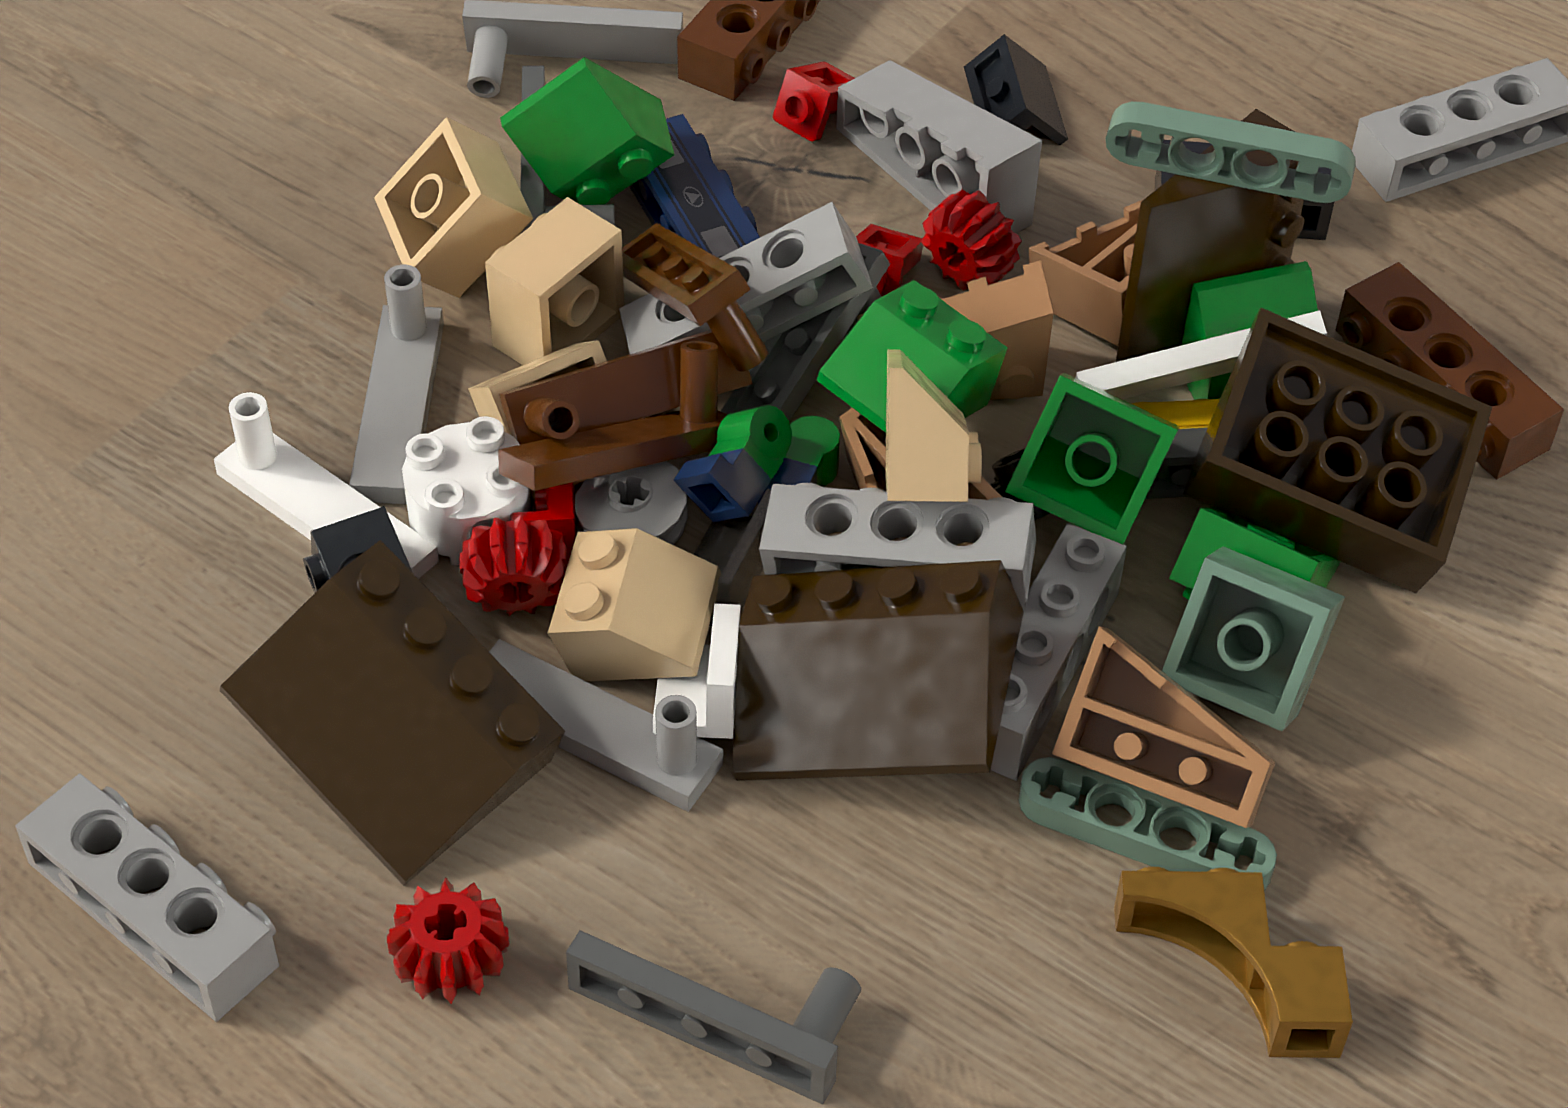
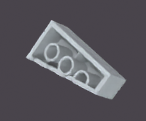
(939, 141)

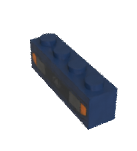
(694, 196)

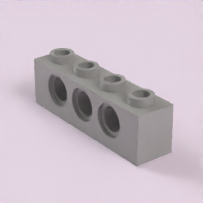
(1463, 130)
(790, 276)
(806, 513)
(1055, 633)
(206, 967)

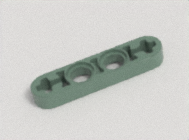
(1231, 143)
(1150, 816)

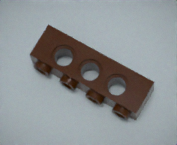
(735, 40)
(1416, 330)

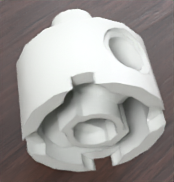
(457, 483)

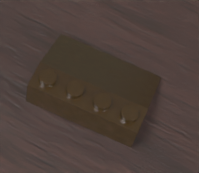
(1197, 234)
(1340, 452)
(874, 671)
(393, 712)

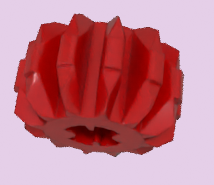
(971, 239)
(513, 565)
(448, 940)

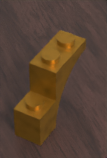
(1222, 917)

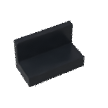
(1015, 88)

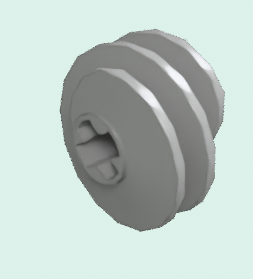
(634, 499)

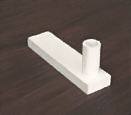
(1178, 364)
(295, 485)

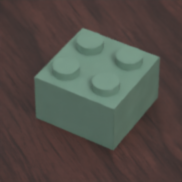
(1252, 637)

